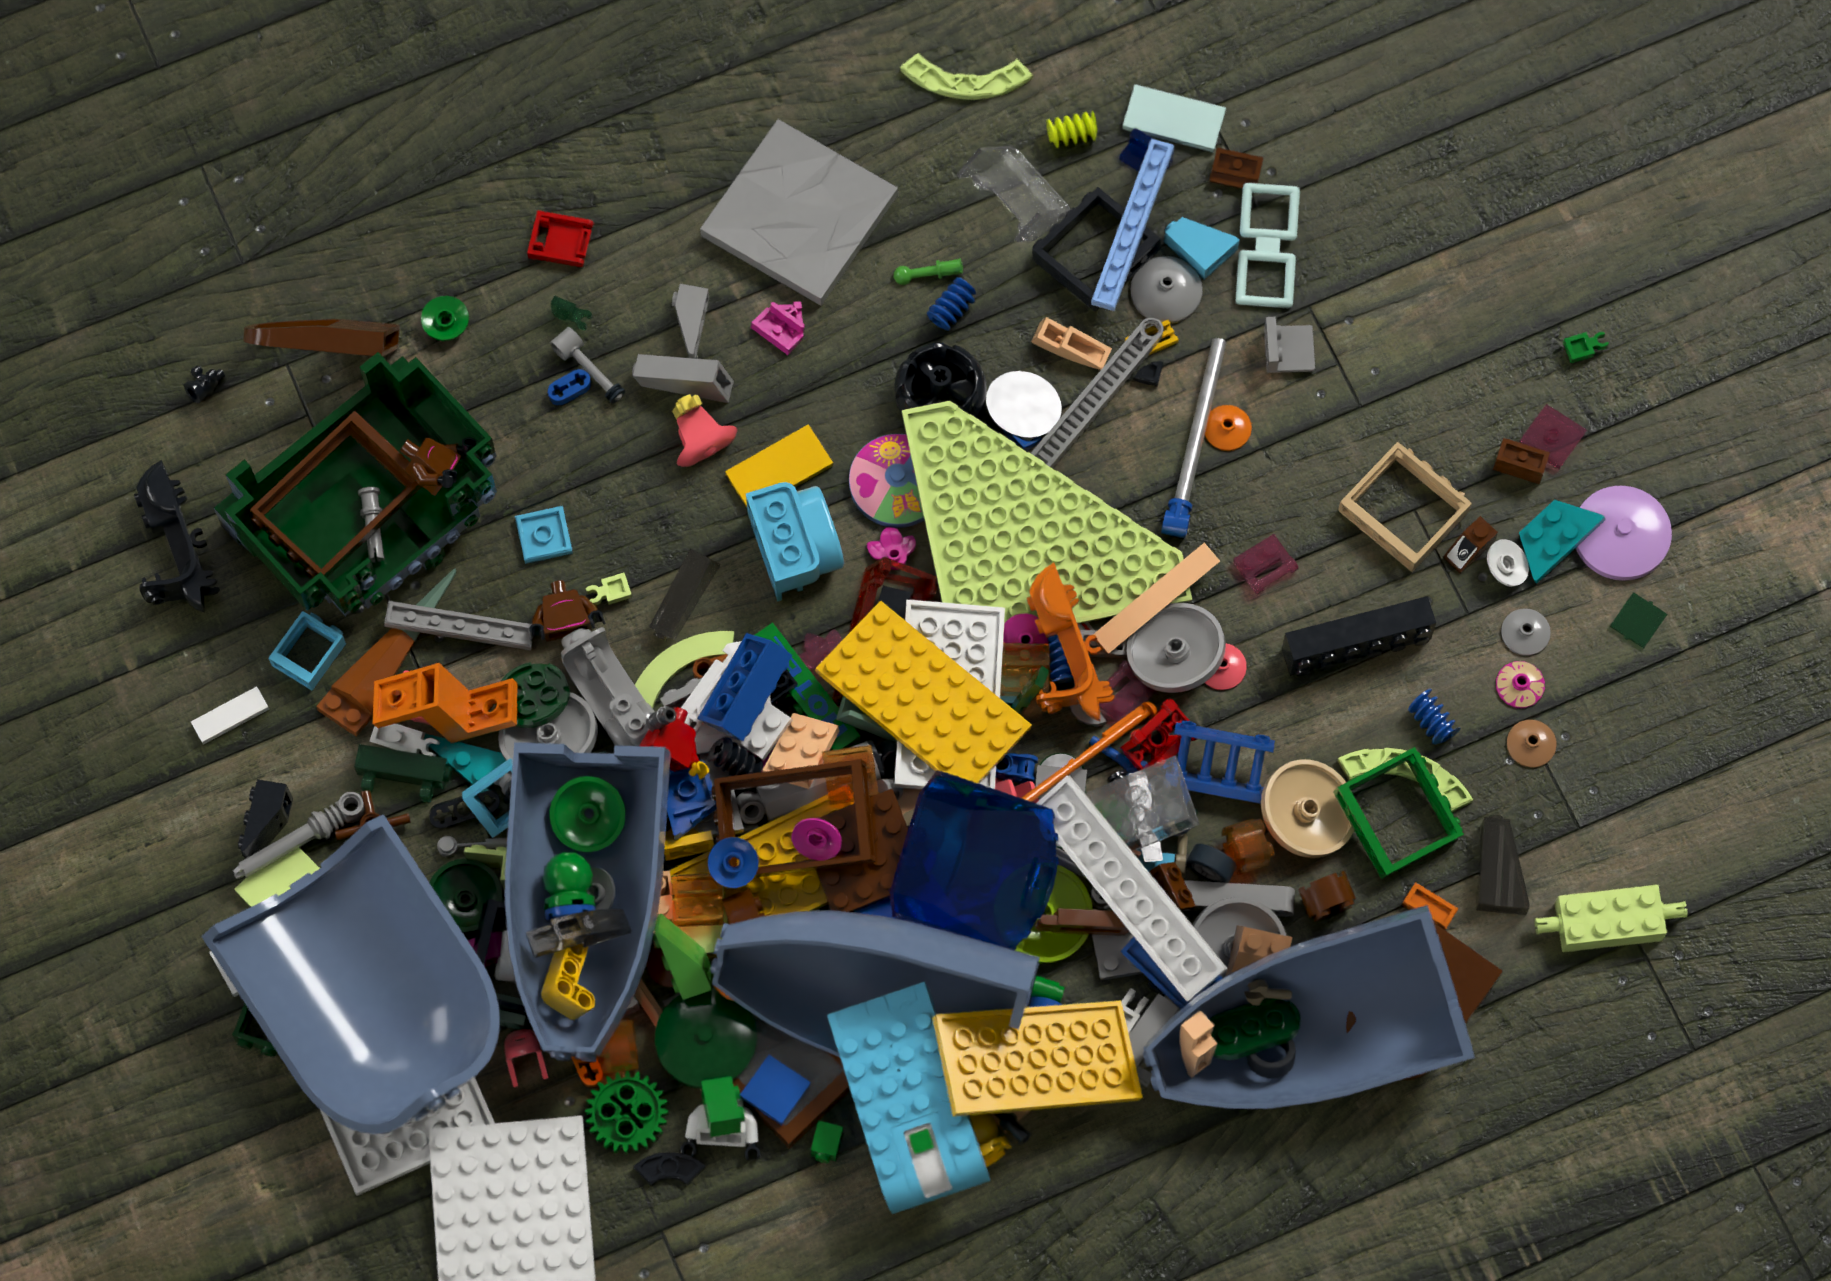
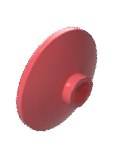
(1232, 674)

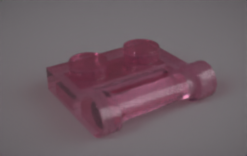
(1262, 557)
(1129, 697)

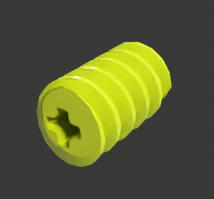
(1072, 129)

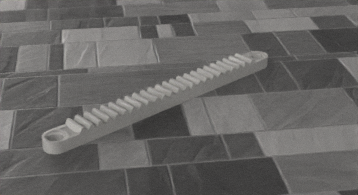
(1098, 393)

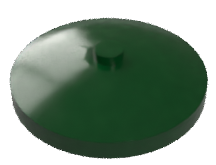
(705, 1038)

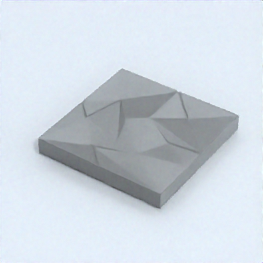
(799, 212)

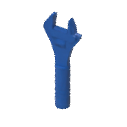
(1123, 761)

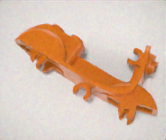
(1054, 608)

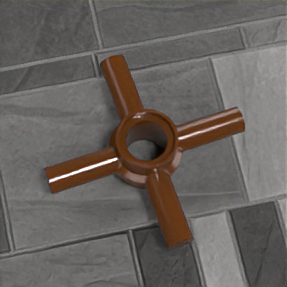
(370, 815)

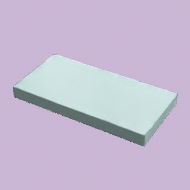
(1174, 118)

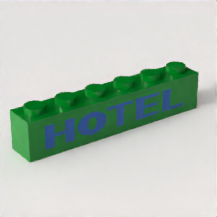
(809, 696)

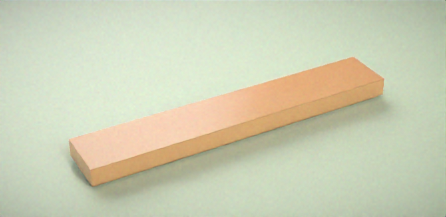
(1156, 598)

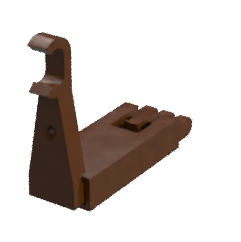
(1083, 921)

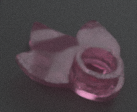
(819, 648)

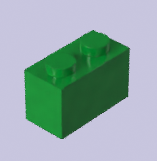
(721, 1106)

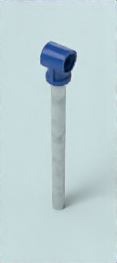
(1177, 518)

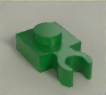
(1582, 347)

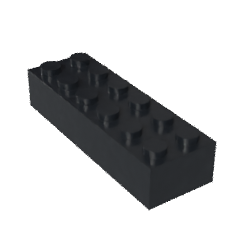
(1358, 636)

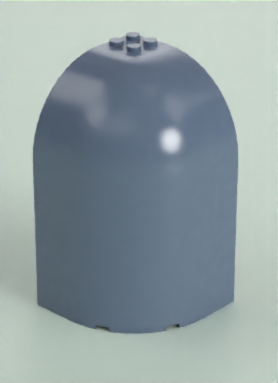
(364, 985)

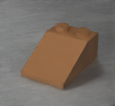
(1252, 945)

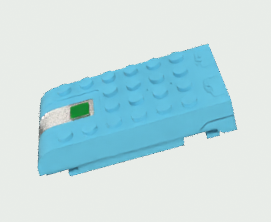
(904, 1099)

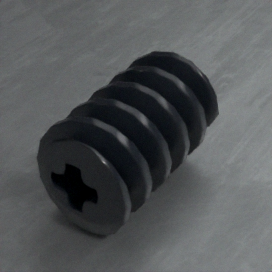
(734, 758)

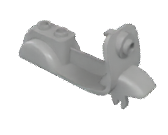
(605, 686)

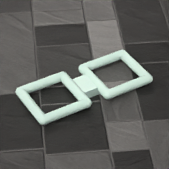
(1267, 245)

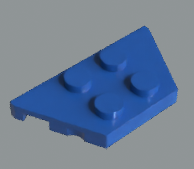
(688, 800)

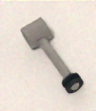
(568, 345)

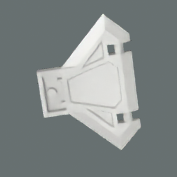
(765, 730)

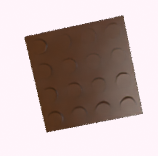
(865, 884)

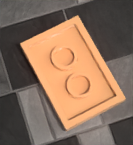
(802, 745)

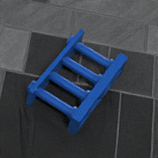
(1228, 785)

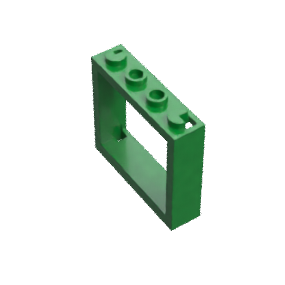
(1366, 834)

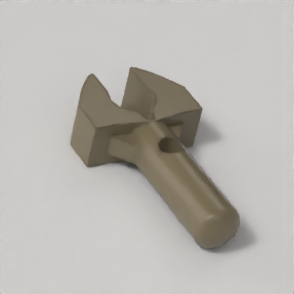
(1182, 854)
(1260, 991)

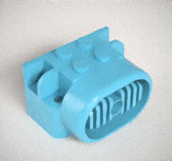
(794, 535)

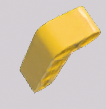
(561, 983)

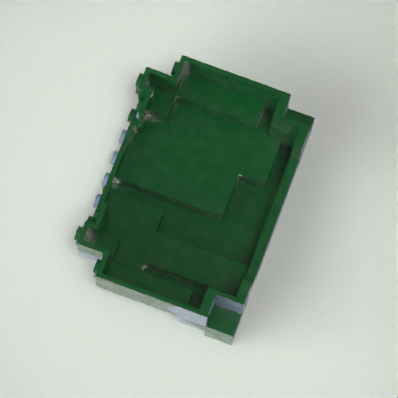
(325, 507)

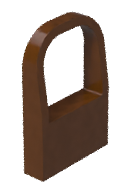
(326, 336)
(1470, 973)

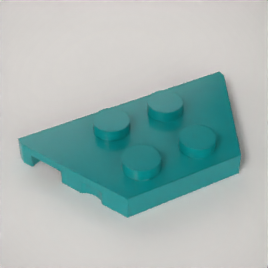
(1555, 535)

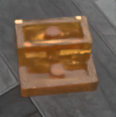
(1020, 664)
(841, 787)
(696, 900)

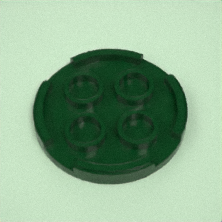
(540, 693)

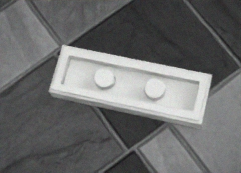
(230, 715)

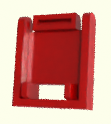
(566, 239)

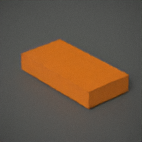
(1441, 910)

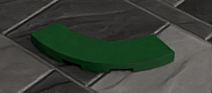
(1030, 690)

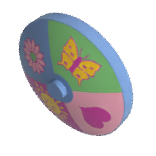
(885, 482)

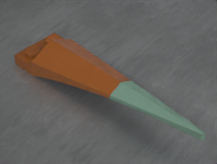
(352, 695)

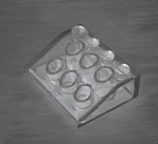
(1147, 804)

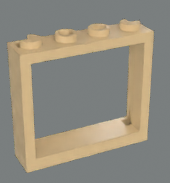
(1382, 535)

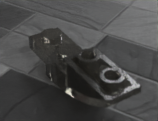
(576, 929)

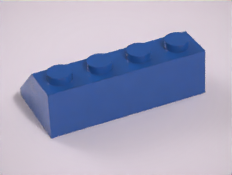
(745, 686)

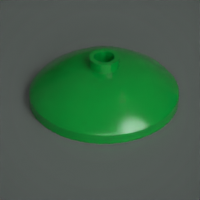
(569, 817)

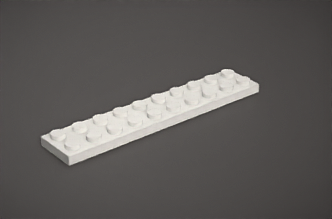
(1131, 891)

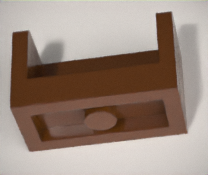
(1521, 461)

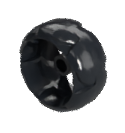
(932, 362)

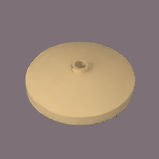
(1303, 809)

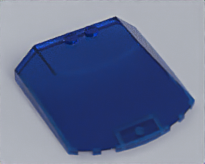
(975, 862)

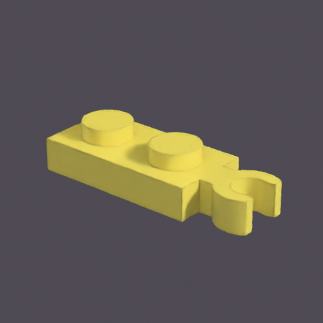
(686, 404)

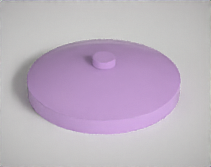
(1631, 537)

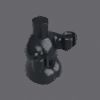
(203, 384)

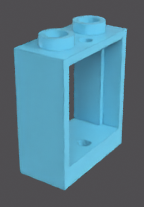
(294, 671)
(470, 797)

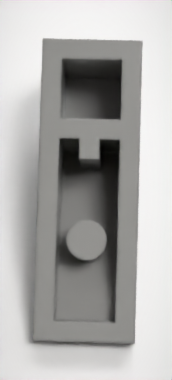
(691, 309)

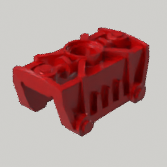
(1170, 743)

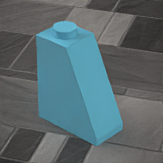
(1200, 245)

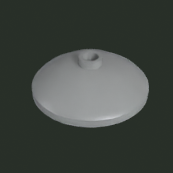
(1163, 301)

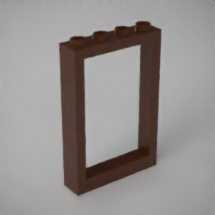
(373, 443)
(858, 768)

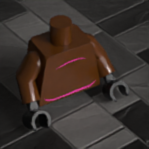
(434, 462)
(563, 613)

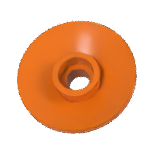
(1228, 437)

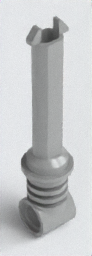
(318, 826)

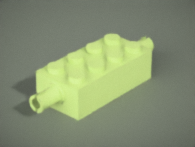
(1610, 918)

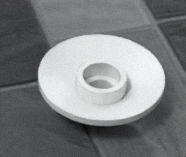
(1507, 562)

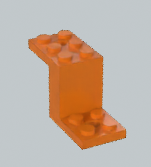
(445, 703)

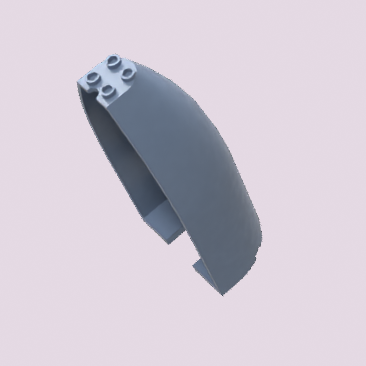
(632, 860)
(819, 962)
(1380, 970)

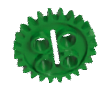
(610, 1127)

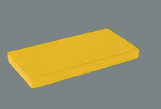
(788, 460)

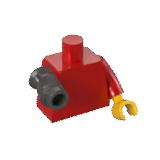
(670, 731)

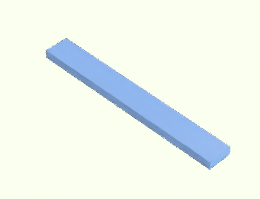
(1132, 225)

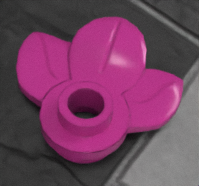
(892, 545)

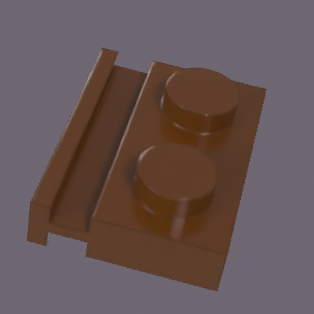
(1235, 168)

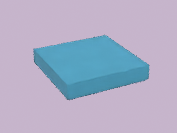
(543, 534)

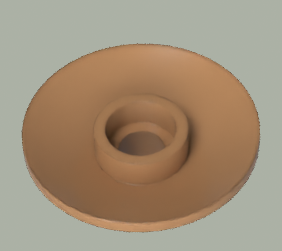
(1531, 754)

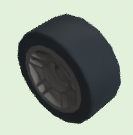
(1211, 863)

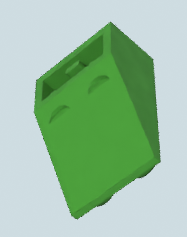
(684, 958)

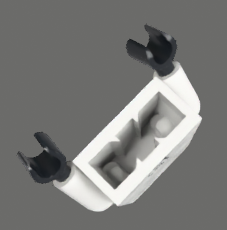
(698, 1129)

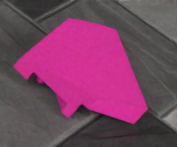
(781, 325)

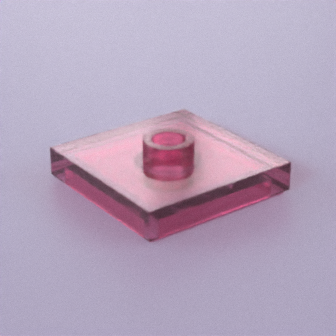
(1554, 434)

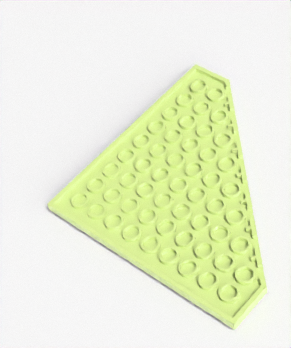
(1007, 515)

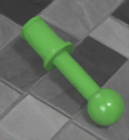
(904, 274)

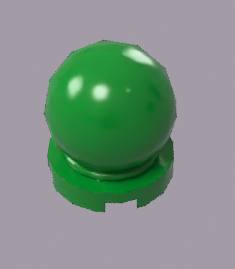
(567, 880)

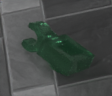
(566, 310)

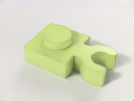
(613, 588)

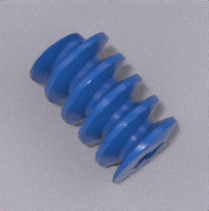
(950, 304)
(1059, 666)
(1432, 718)

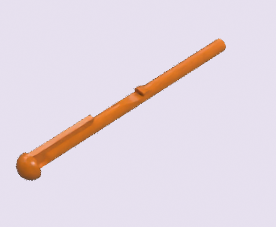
(1145, 710)

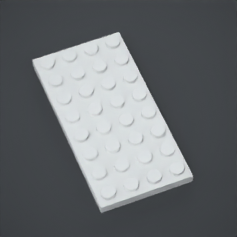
(973, 640)

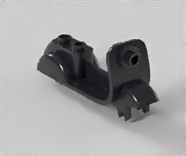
(164, 513)

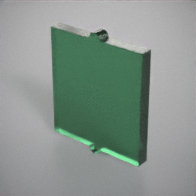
(1638, 620)

